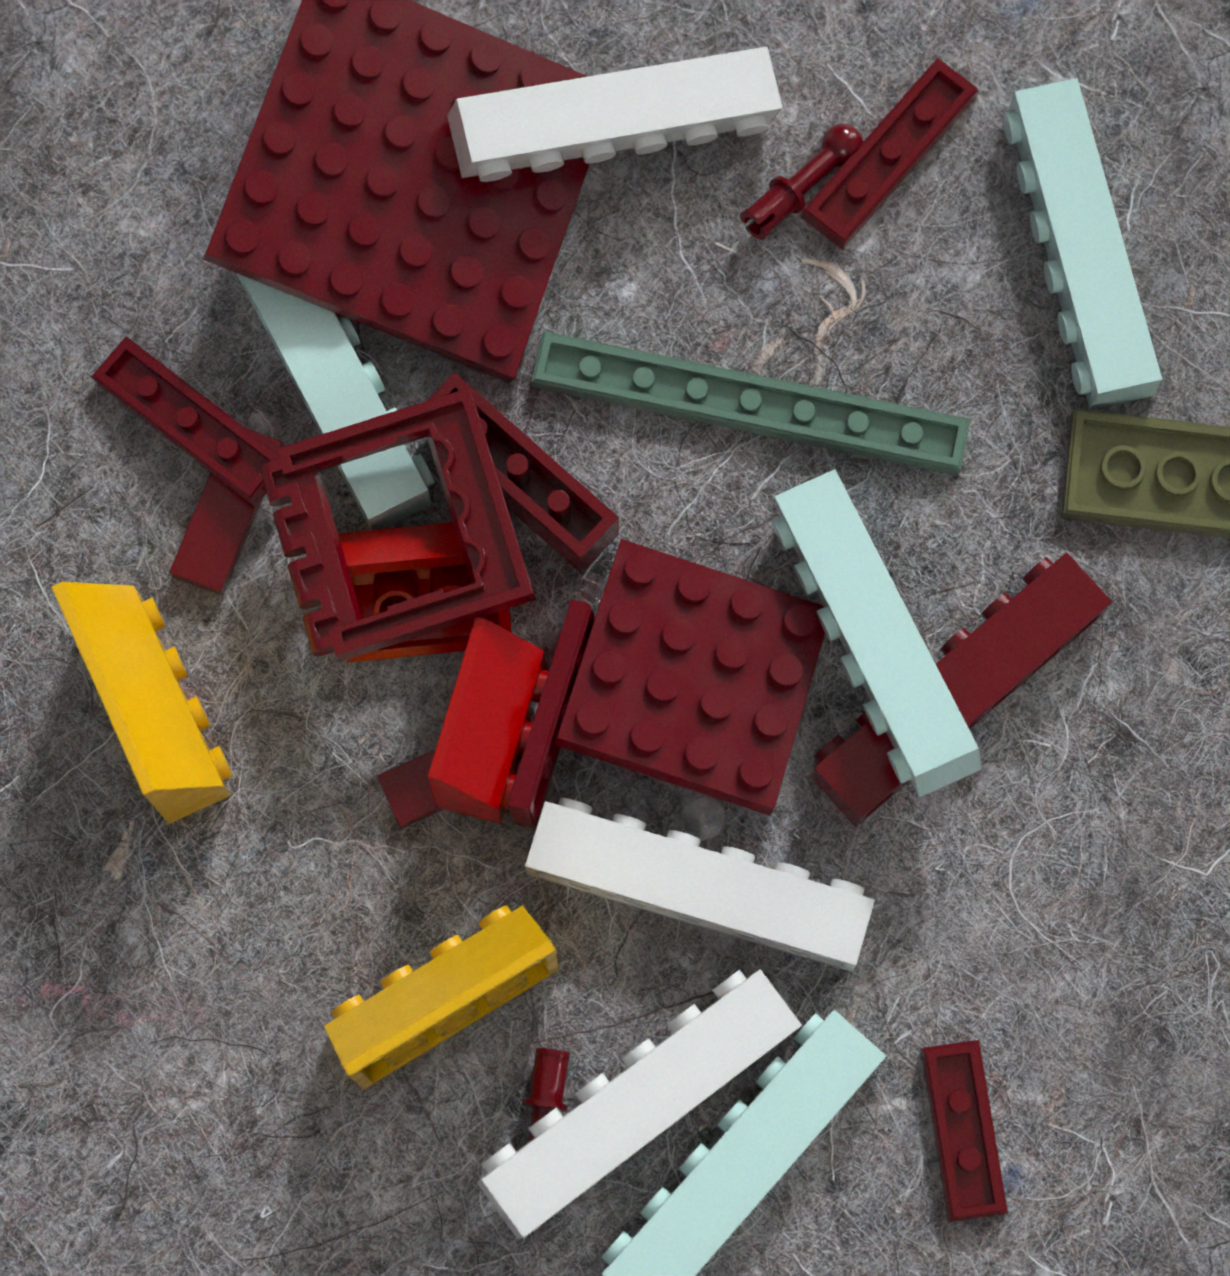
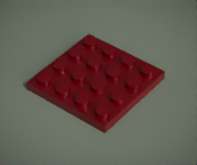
(694, 677)

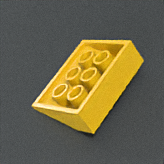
(145, 696)
(442, 996)

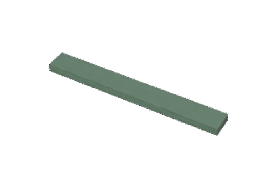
(751, 403)

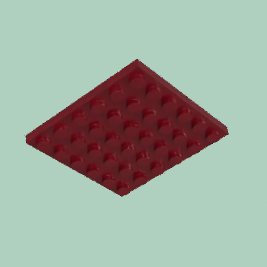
(361, 193)

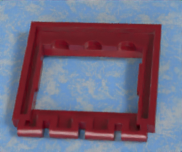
(474, 503)

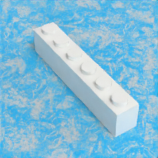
(614, 113)
(700, 885)
(638, 1103)

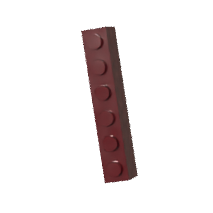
(979, 672)

